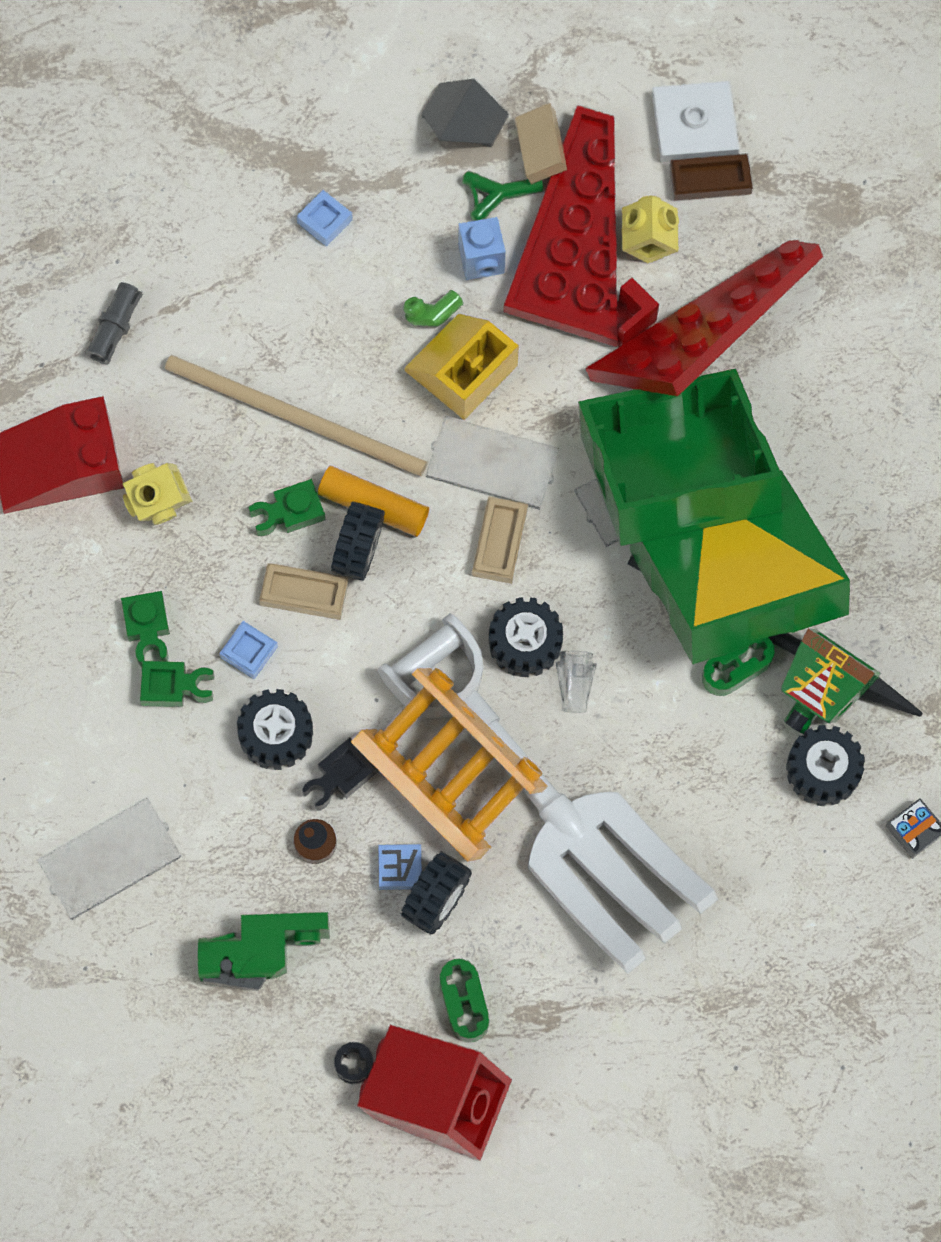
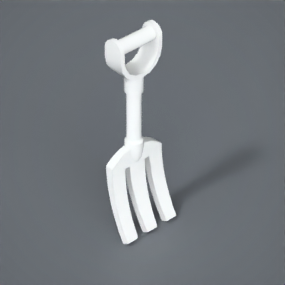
(572, 825)

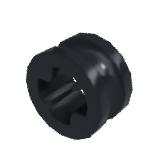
(342, 1069)

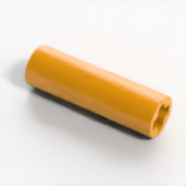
(399, 511)

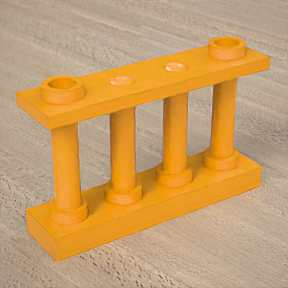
(410, 775)

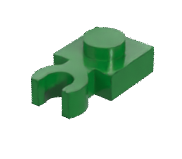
(294, 506)
(145, 621)
(166, 684)

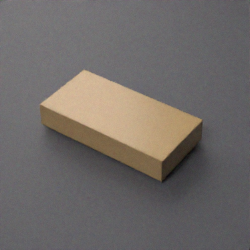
(540, 143)
(500, 540)
(304, 591)

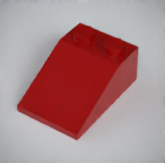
(59, 457)

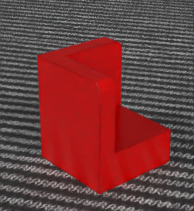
(635, 311)

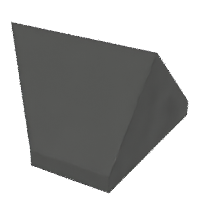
(464, 113)

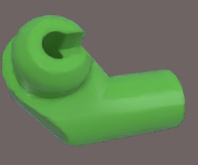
(432, 315)

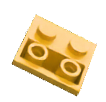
(465, 363)

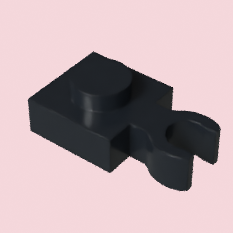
(343, 771)

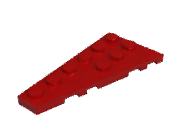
(571, 251)
(692, 338)

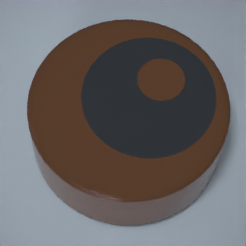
(315, 841)

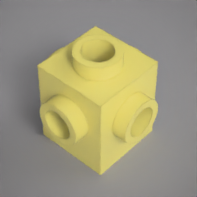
(650, 229)
(169, 493)

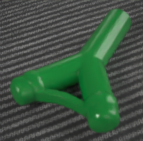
(497, 192)

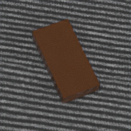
(711, 177)

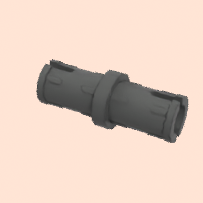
(114, 323)

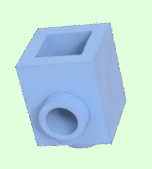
(481, 248)

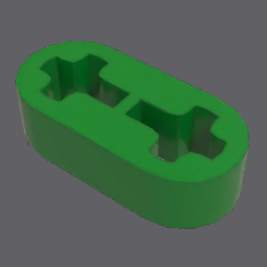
(743, 671)
(474, 998)

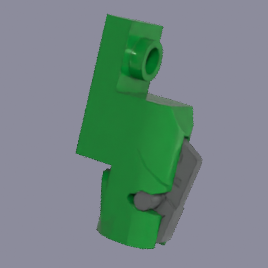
(260, 950)

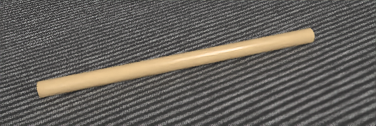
(296, 415)

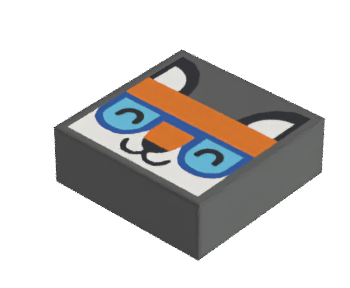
(915, 828)

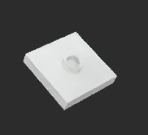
(695, 120)

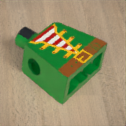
(824, 681)

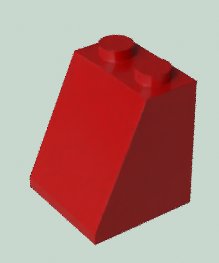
(435, 1091)

